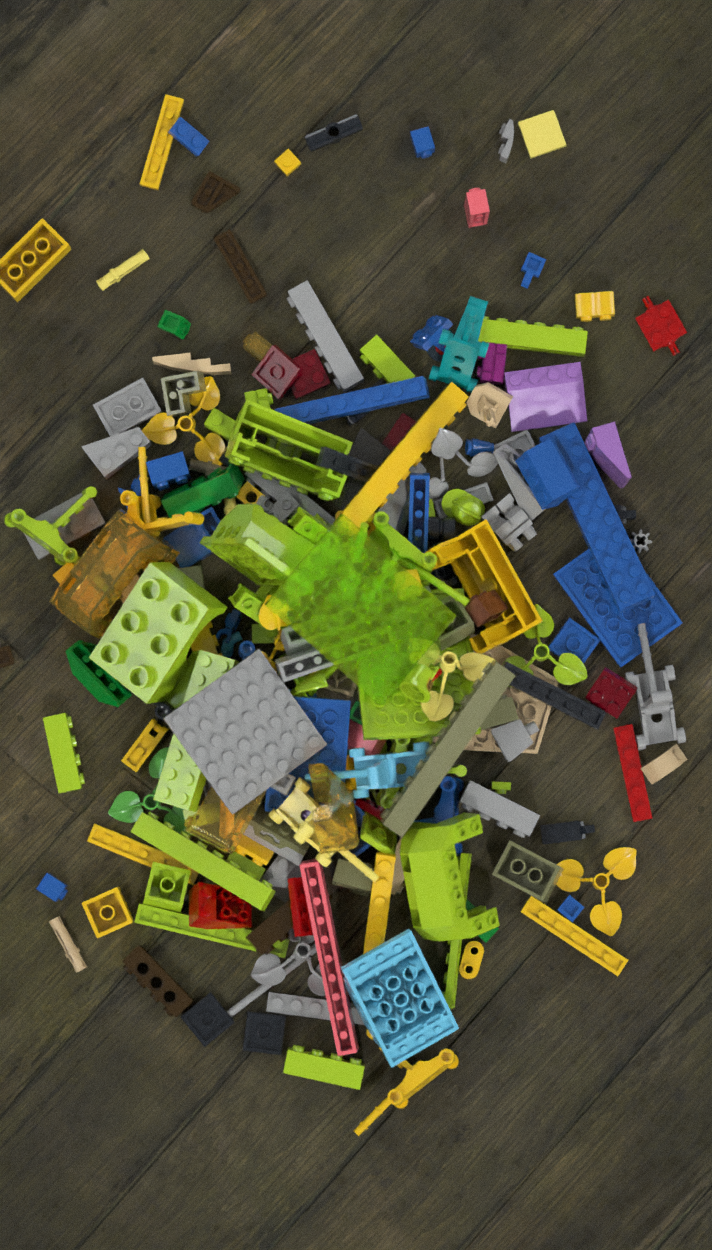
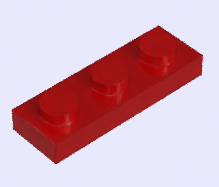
(299, 908)

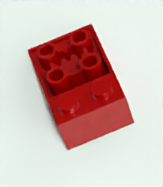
(217, 908)

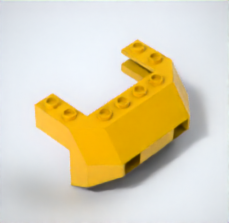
(485, 567)

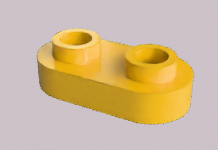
(470, 959)

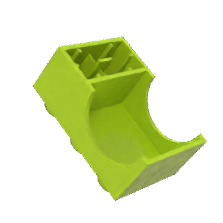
(154, 632)

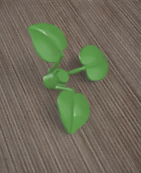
(128, 805)

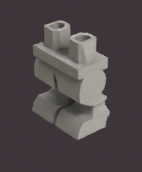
(515, 523)

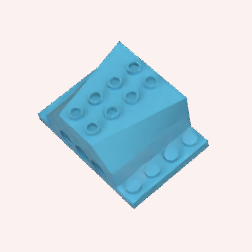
(398, 998)

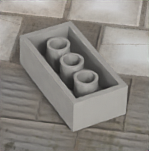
(499, 809)

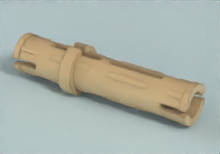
(70, 949)

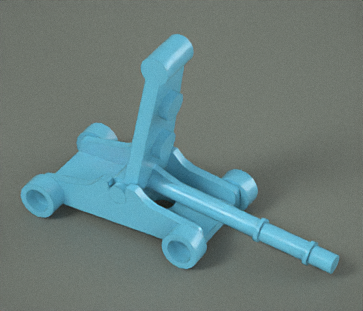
(380, 769)

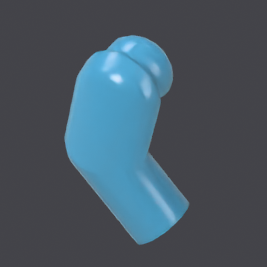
(227, 649)

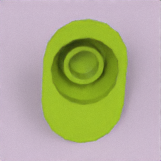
(463, 506)

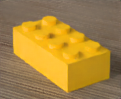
(31, 259)

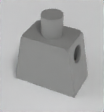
(514, 738)

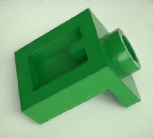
(174, 324)

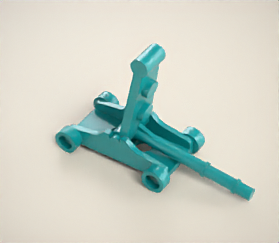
(463, 348)

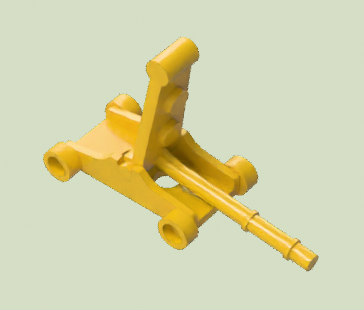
(144, 507)
(414, 1080)

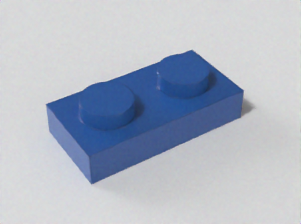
(188, 136)

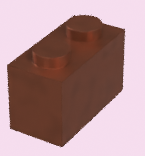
(485, 607)

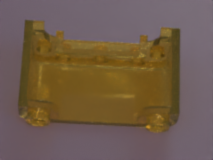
(336, 820)
(217, 825)

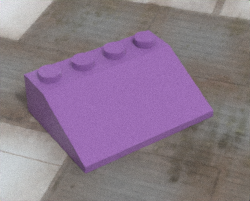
(546, 396)
(607, 452)

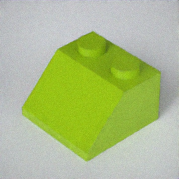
(166, 887)

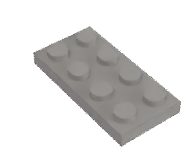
(81, 524)

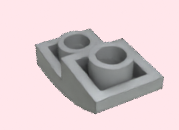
(507, 133)

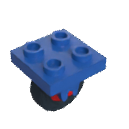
(429, 337)

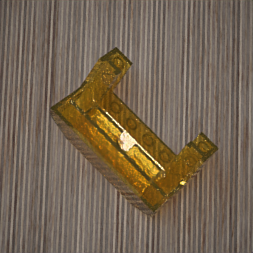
(107, 570)

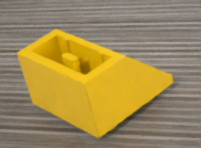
(260, 854)

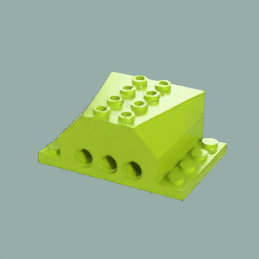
(257, 545)

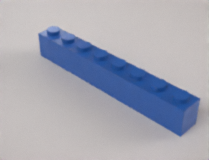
(358, 401)

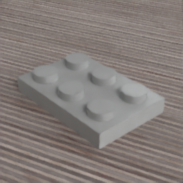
(127, 408)

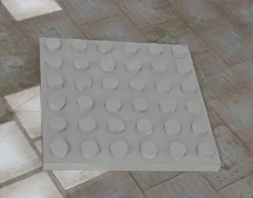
(245, 731)

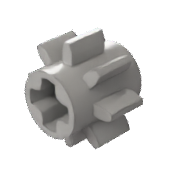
(639, 536)

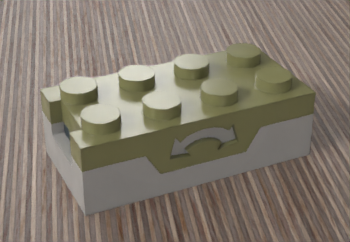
(275, 836)

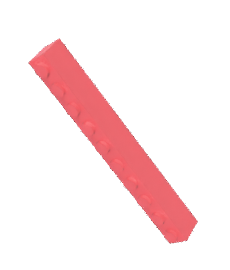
(329, 957)

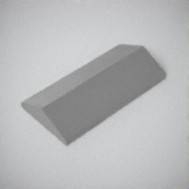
(398, 503)

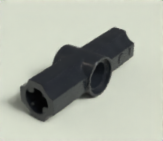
(322, 138)

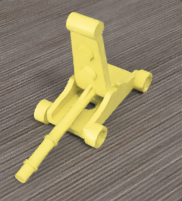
(305, 829)

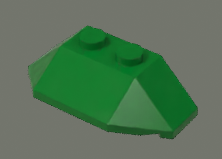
(93, 677)

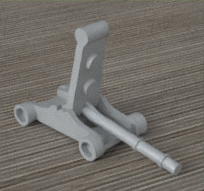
(660, 700)

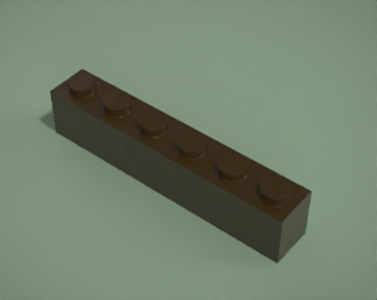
(281, 921)

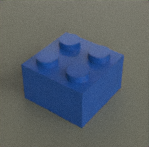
(168, 471)

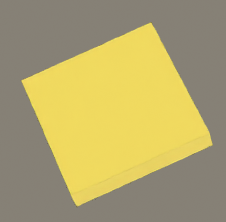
(542, 134)

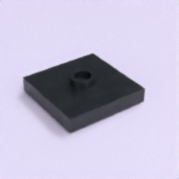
(207, 1019)
(264, 1033)

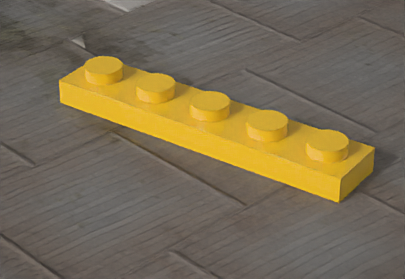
(161, 142)

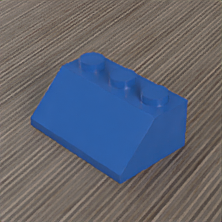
(547, 474)

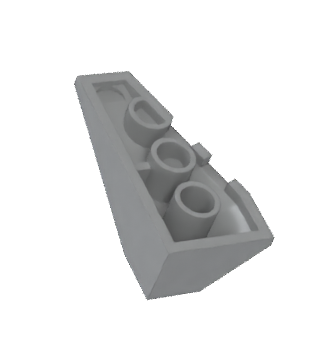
(523, 495)

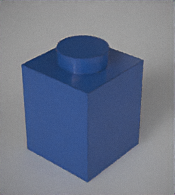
(422, 142)
(52, 887)

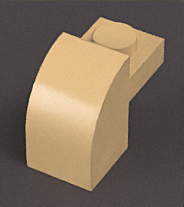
(664, 764)

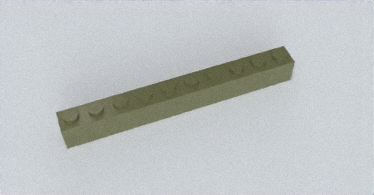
(447, 748)

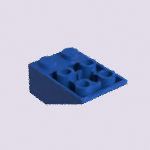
(188, 537)

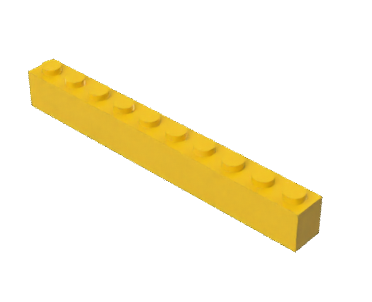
(405, 455)

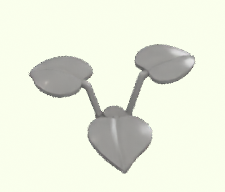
(446, 446)
(269, 969)

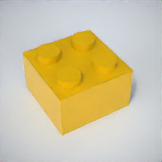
(107, 912)

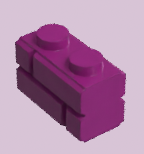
(493, 364)

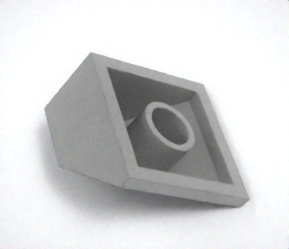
(278, 874)

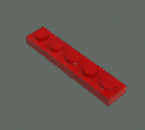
(632, 773)

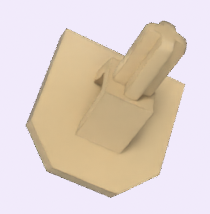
(488, 403)

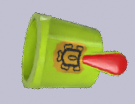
(419, 683)

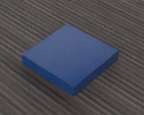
(574, 640)

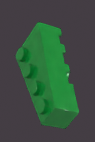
(204, 491)

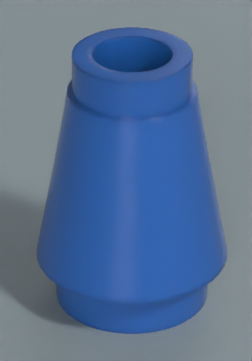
(477, 446)

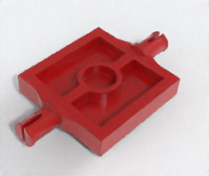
(661, 325)

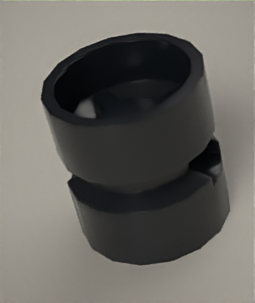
(441, 529)

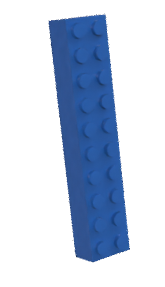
(602, 525)

